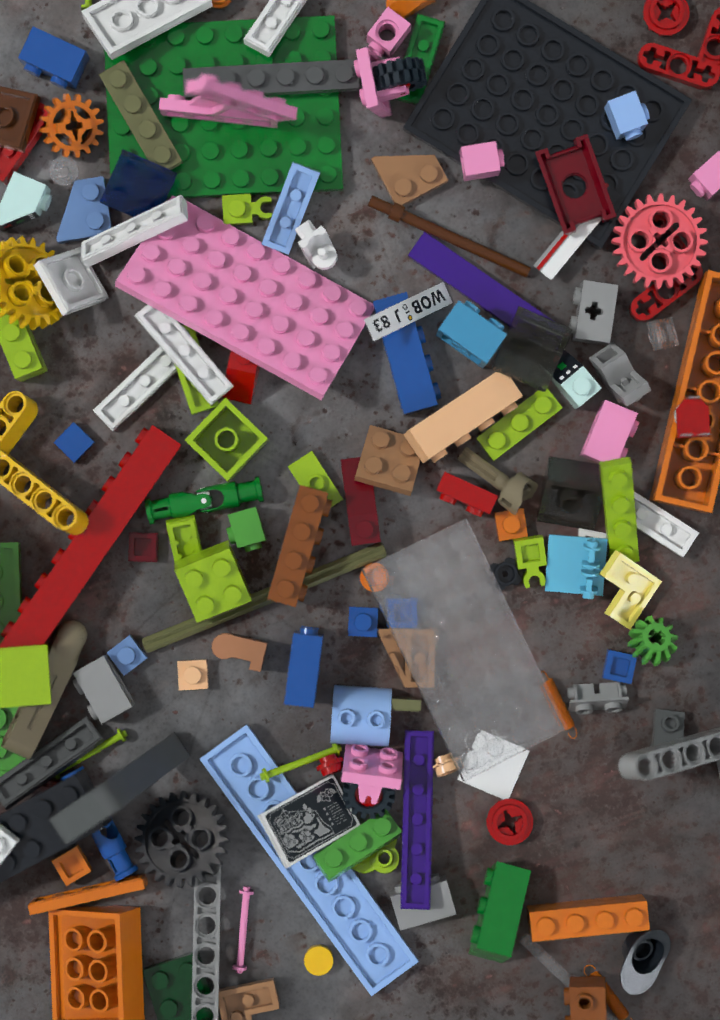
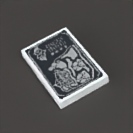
(308, 821)

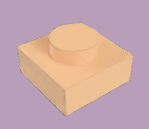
(193, 674)

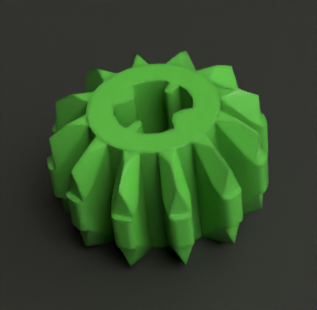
(660, 649)

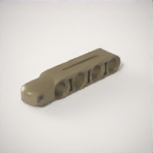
(32, 721)

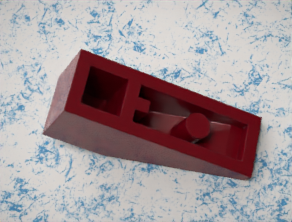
(360, 506)

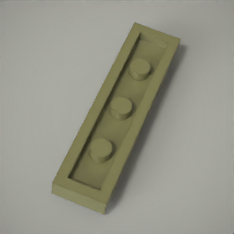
(140, 116)

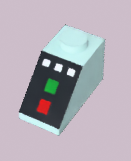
(23, 201)
(574, 380)

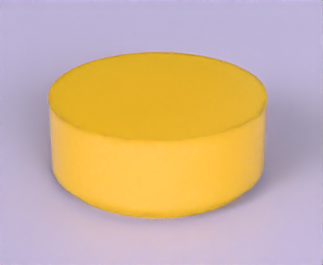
(318, 959)

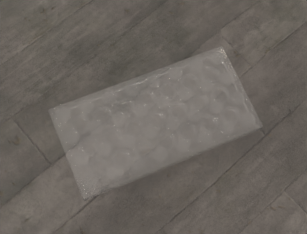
(464, 649)

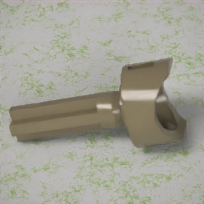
(512, 489)

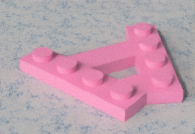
(227, 104)

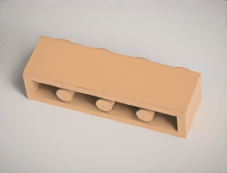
(463, 415)

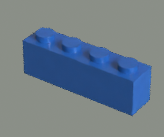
(408, 363)

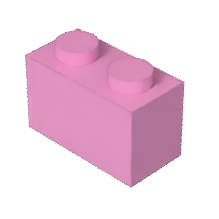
(610, 432)

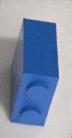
(304, 667)

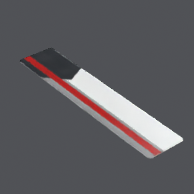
(565, 245)

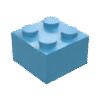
(471, 333)

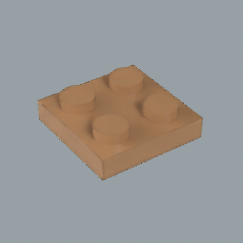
(388, 461)

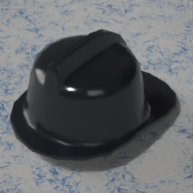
(643, 957)

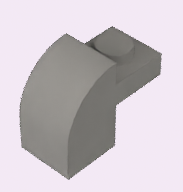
(618, 375)

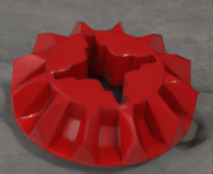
(679, 16)
(504, 834)

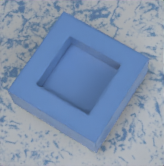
(127, 655)

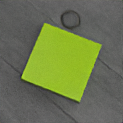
(24, 676)

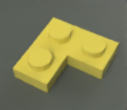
(635, 589)

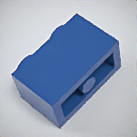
(53, 58)

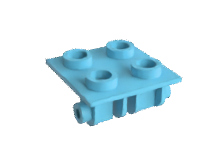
(576, 565)

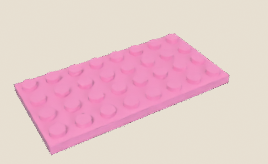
(248, 299)

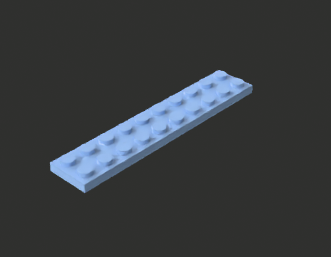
(340, 906)

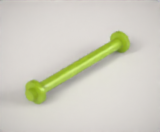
(121, 735)
(265, 775)

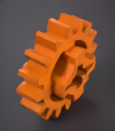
(73, 138)

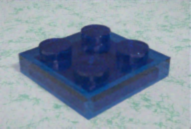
(137, 185)

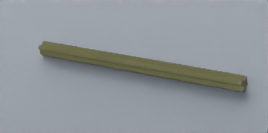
(260, 599)

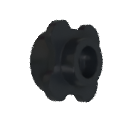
(508, 566)

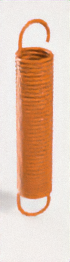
(560, 704)
(611, 998)

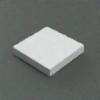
(70, 281)

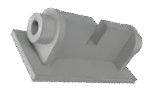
(608, 699)

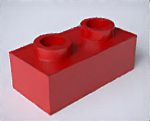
(476, 498)

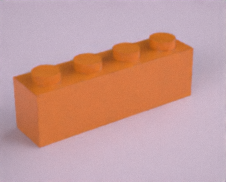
(587, 917)

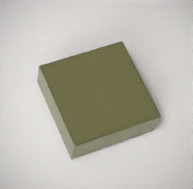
(406, 704)

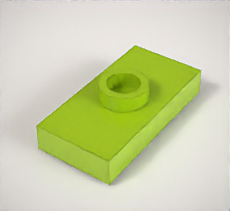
(311, 474)
(183, 536)

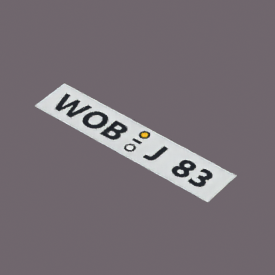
(408, 311)

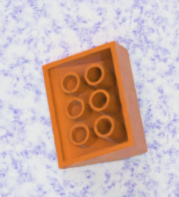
(96, 963)

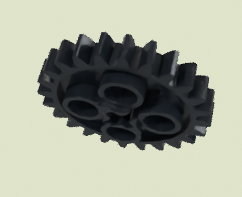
(200, 820)

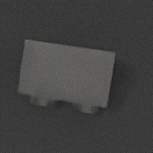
(570, 493)

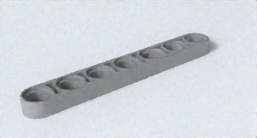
(206, 940)

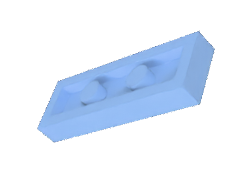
(290, 207)

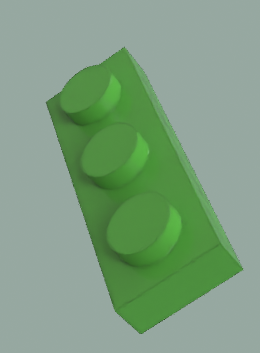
(357, 846)

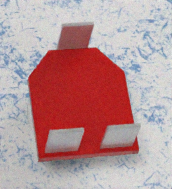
(692, 418)

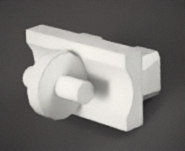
(316, 246)

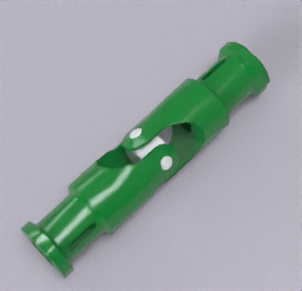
(183, 504)

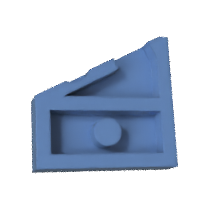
(84, 212)

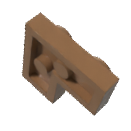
(247, 999)

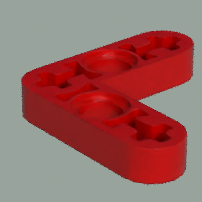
(702, 61)
(644, 297)

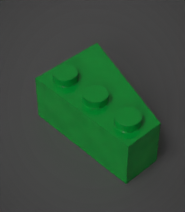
(499, 912)

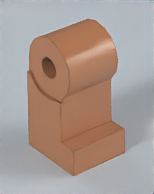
(245, 648)

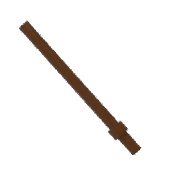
(397, 213)

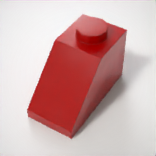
(243, 376)

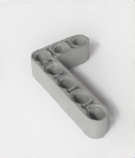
(672, 756)

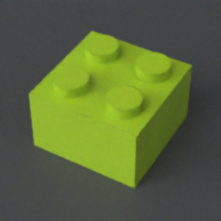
(227, 440)
(212, 581)

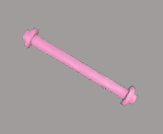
(240, 967)

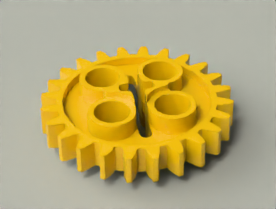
(26, 284)

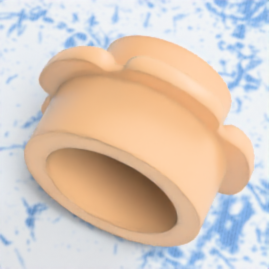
(444, 765)

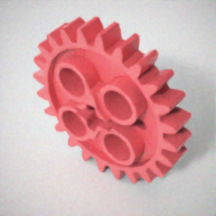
(641, 223)

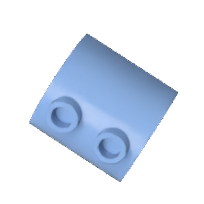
(361, 715)

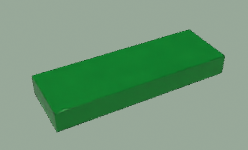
(424, 45)

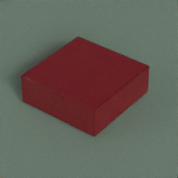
(143, 547)

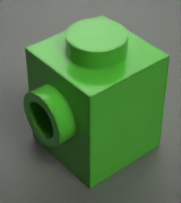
(246, 529)

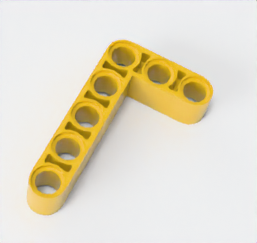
(19, 475)

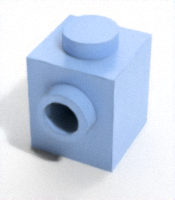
(627, 116)

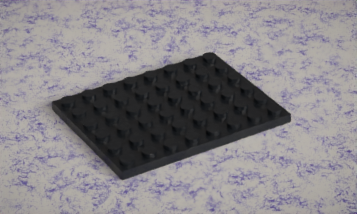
(537, 87)

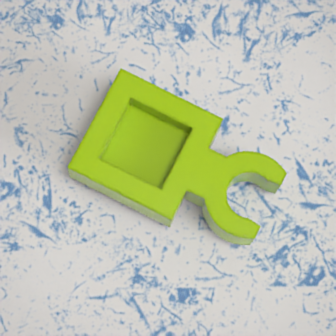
(240, 209)
(529, 556)

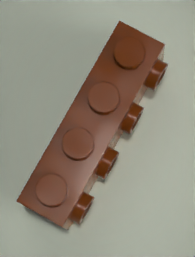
(296, 551)
(586, 998)

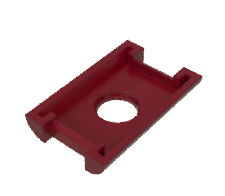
(576, 162)

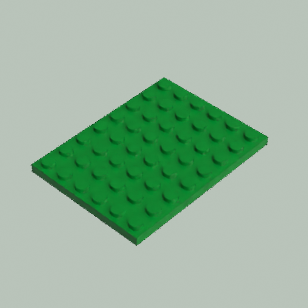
(231, 156)

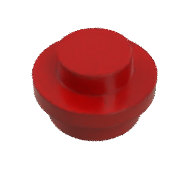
(330, 765)

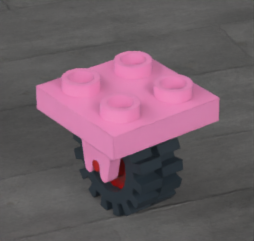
(387, 79)
(370, 779)

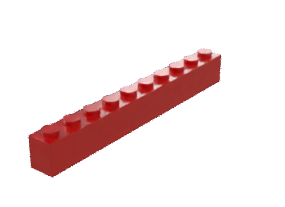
(87, 550)

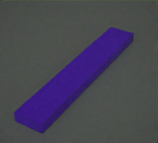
(468, 279)
(417, 820)

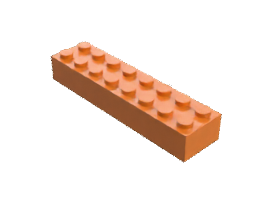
(690, 467)

